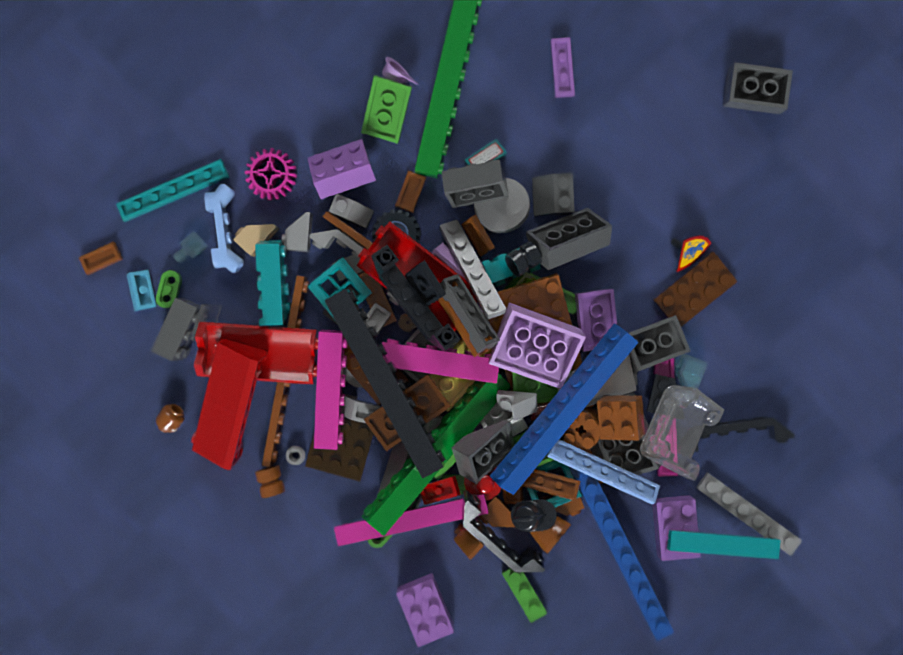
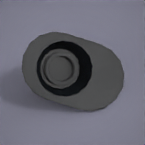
(533, 515)

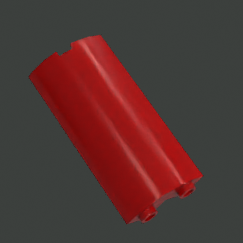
(409, 255)
(290, 350)

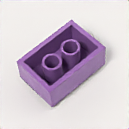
(341, 169)
(674, 514)
(425, 610)

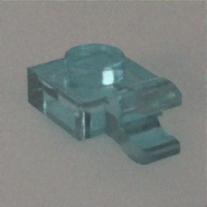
(192, 246)

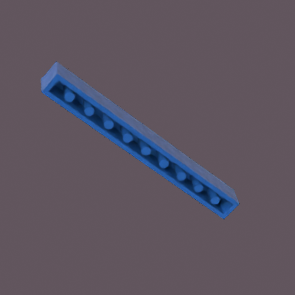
(564, 409)
(623, 555)

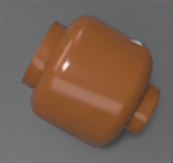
(170, 418)

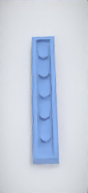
(604, 471)

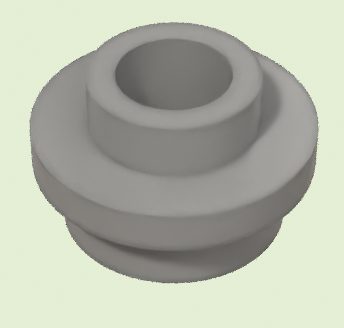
(289, 455)

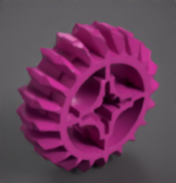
(255, 171)

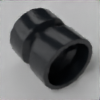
(524, 258)

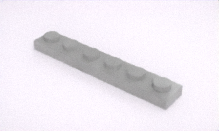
(472, 269)
(748, 513)

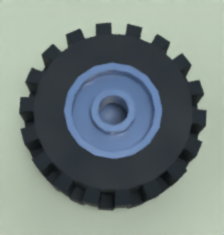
(402, 220)

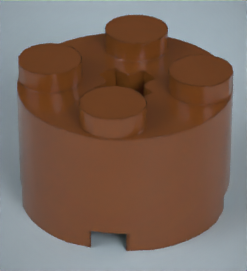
(586, 437)

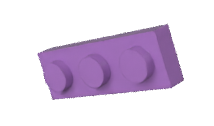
(562, 67)

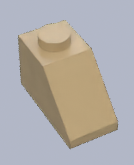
(251, 234)

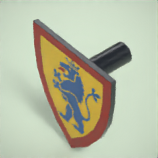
(690, 250)

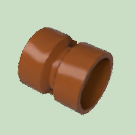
(270, 481)

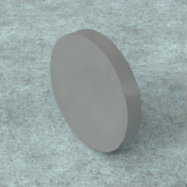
(505, 213)

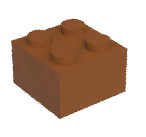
(621, 417)

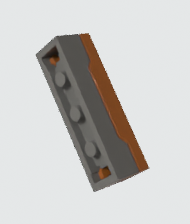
(467, 316)

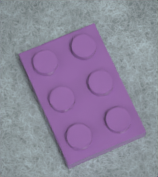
(595, 315)

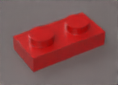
(440, 490)

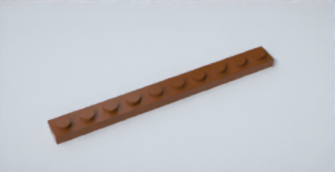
(281, 398)

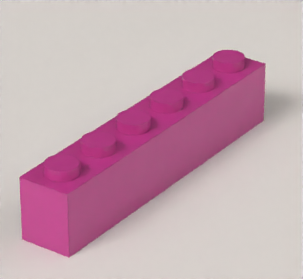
(442, 363)
(329, 390)

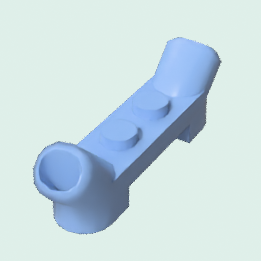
(222, 255)

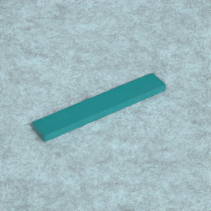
(172, 190)
(723, 544)

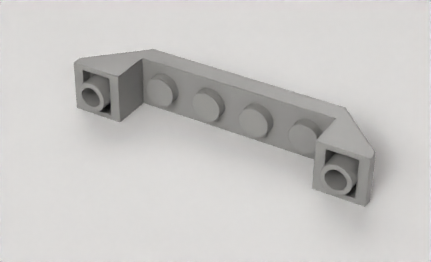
(325, 239)
(358, 410)

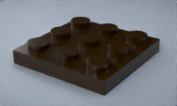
(350, 457)

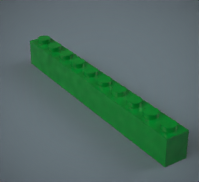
(447, 88)
(453, 427)

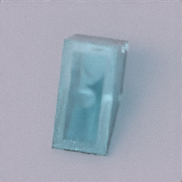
(690, 370)

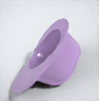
(394, 71)

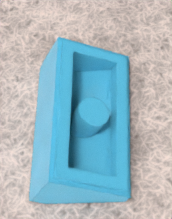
(141, 290)

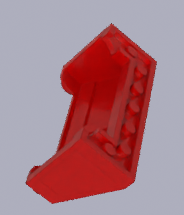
(227, 402)

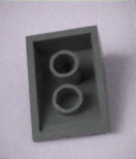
(657, 344)
(483, 450)

